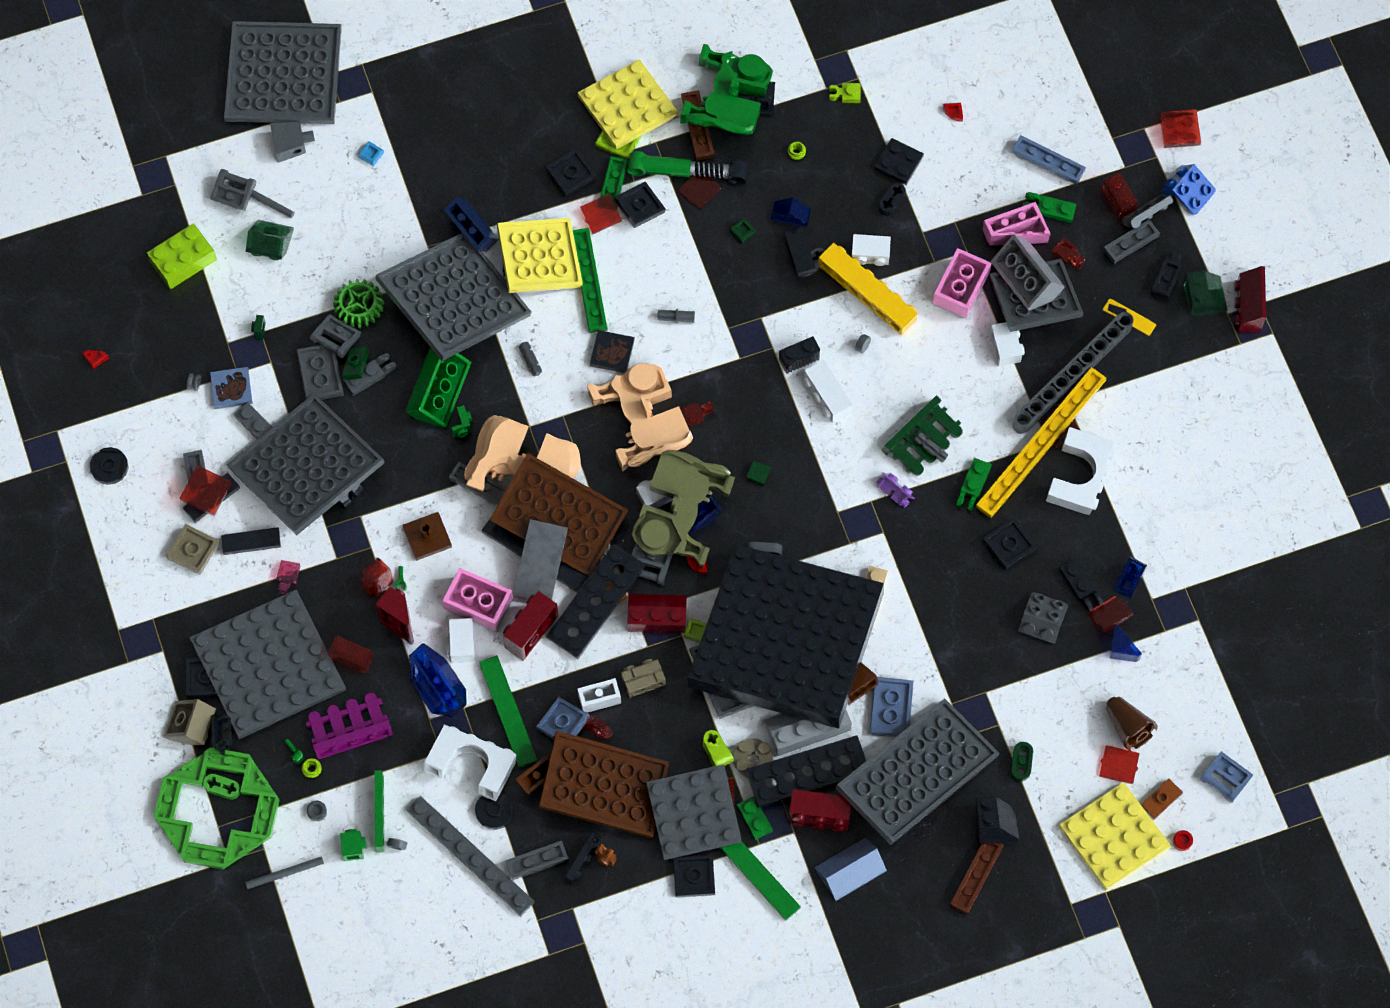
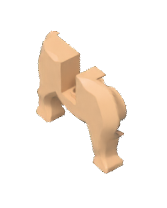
(638, 391)
(499, 450)

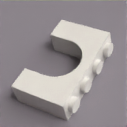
(1096, 452)
(453, 743)

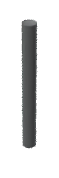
(265, 200)
(284, 872)

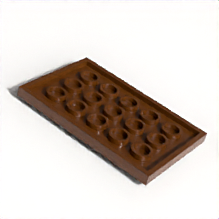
(557, 499)
(601, 784)

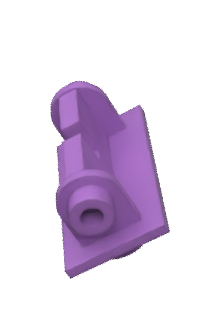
(890, 484)

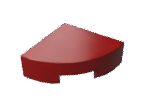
(954, 111)
(95, 357)
(694, 566)

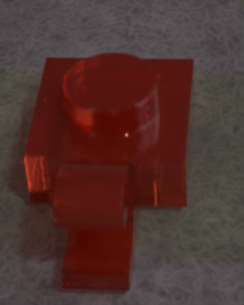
(1068, 251)
(694, 414)
(598, 727)

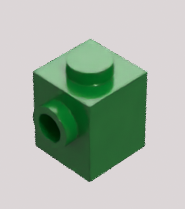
(352, 845)

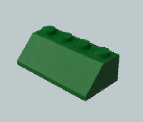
(438, 388)

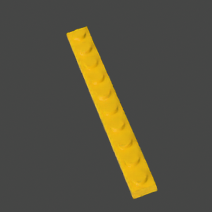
(1041, 442)

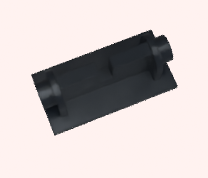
(221, 733)

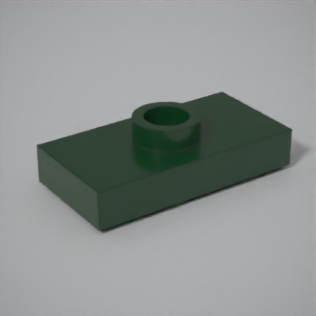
(355, 363)

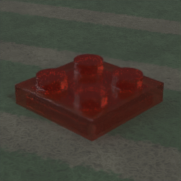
(1180, 128)
(205, 490)

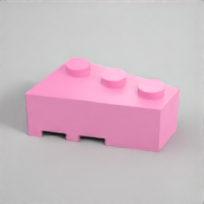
(1023, 221)

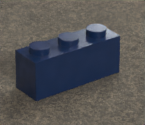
(471, 224)

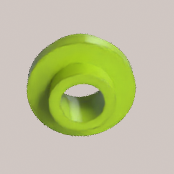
(796, 146)
(308, 763)

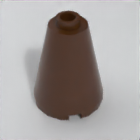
(1130, 723)

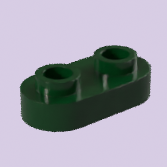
(1022, 762)

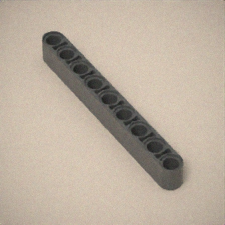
(1069, 379)

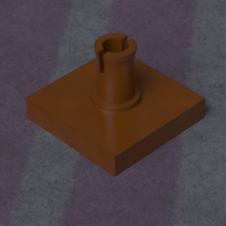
(427, 536)

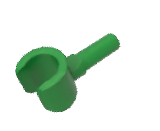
(400, 578)
(297, 757)

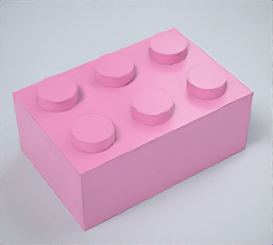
(961, 283)
(477, 599)

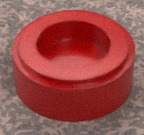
(1182, 840)

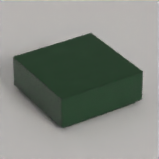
(742, 230)
(758, 473)

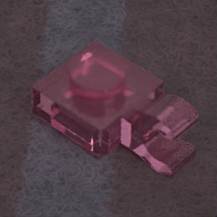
(287, 574)

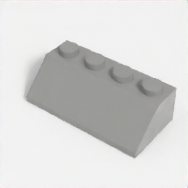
(1027, 273)
(793, 733)

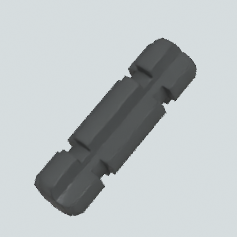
(530, 358)
(931, 447)

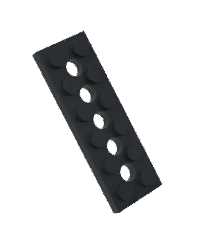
(593, 588)
(794, 763)

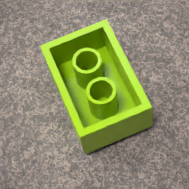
(182, 256)

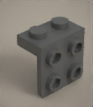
(1043, 617)

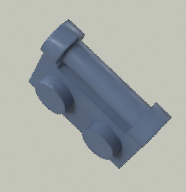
(1229, 771)

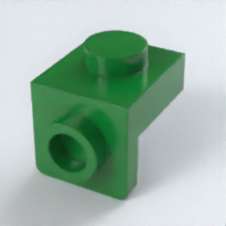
(465, 427)

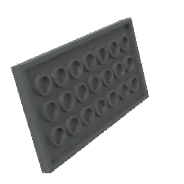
(917, 771)

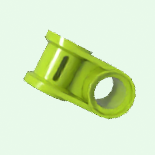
(718, 752)

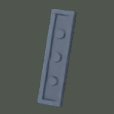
(1048, 159)

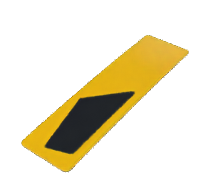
(1140, 322)

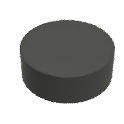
(863, 343)
(316, 810)
(397, 844)

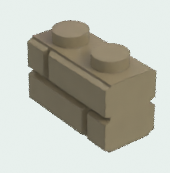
(643, 677)

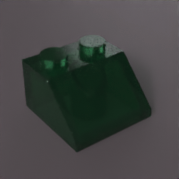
(269, 239)
(1204, 293)

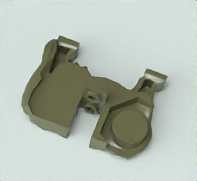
(687, 483)

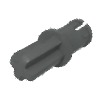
(675, 315)

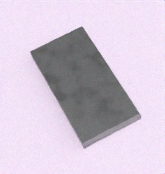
(540, 559)

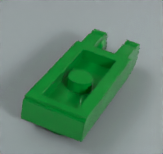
(1052, 207)
(974, 482)

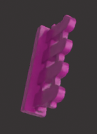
(353, 736)

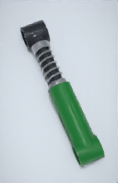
(642, 164)

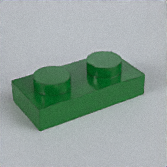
(754, 818)

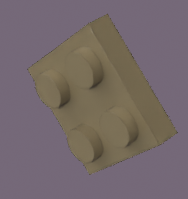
(192, 549)

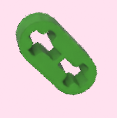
(223, 782)

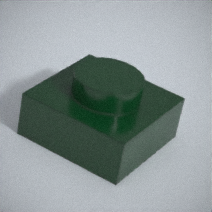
(258, 327)

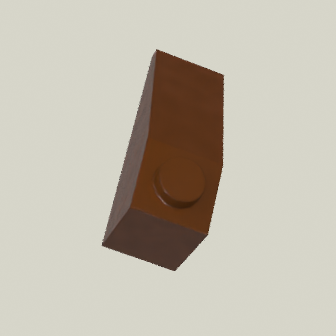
(534, 776)

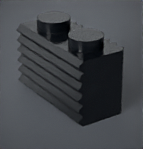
(799, 354)

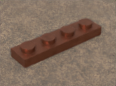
(699, 135)
(976, 876)

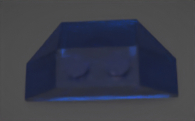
(436, 682)

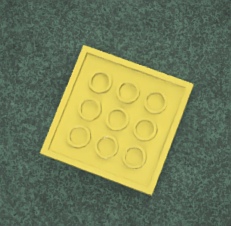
(628, 104)
(539, 255)
(1114, 836)

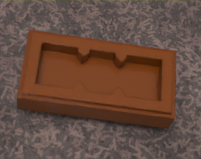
(1161, 799)

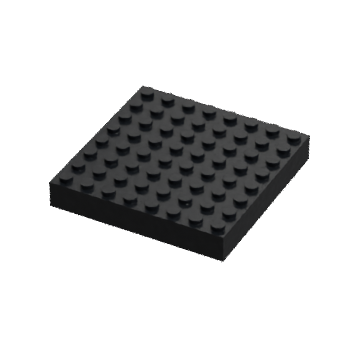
(786, 636)

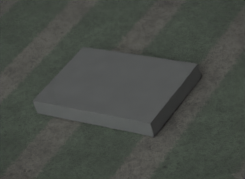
(320, 372)

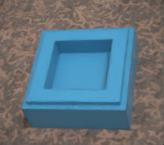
(371, 153)

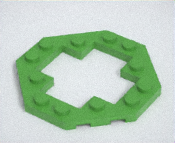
(239, 842)

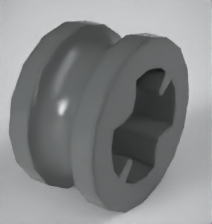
(193, 381)

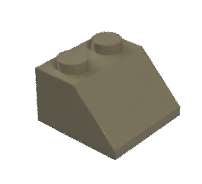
(189, 722)

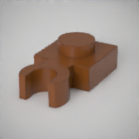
(605, 856)

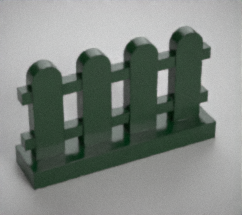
(926, 426)

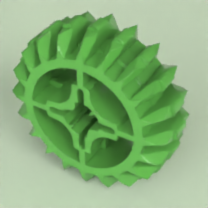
(362, 294)

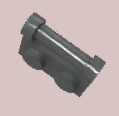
(230, 195)
(338, 331)
(655, 561)

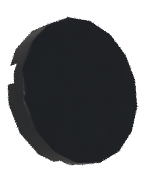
(109, 466)
(495, 813)

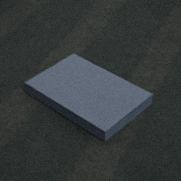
(891, 707)

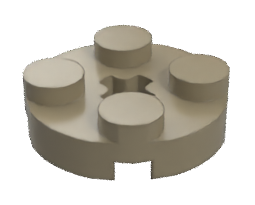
(748, 747)

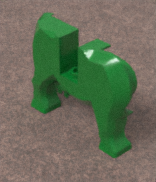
(722, 106)

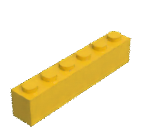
(867, 288)

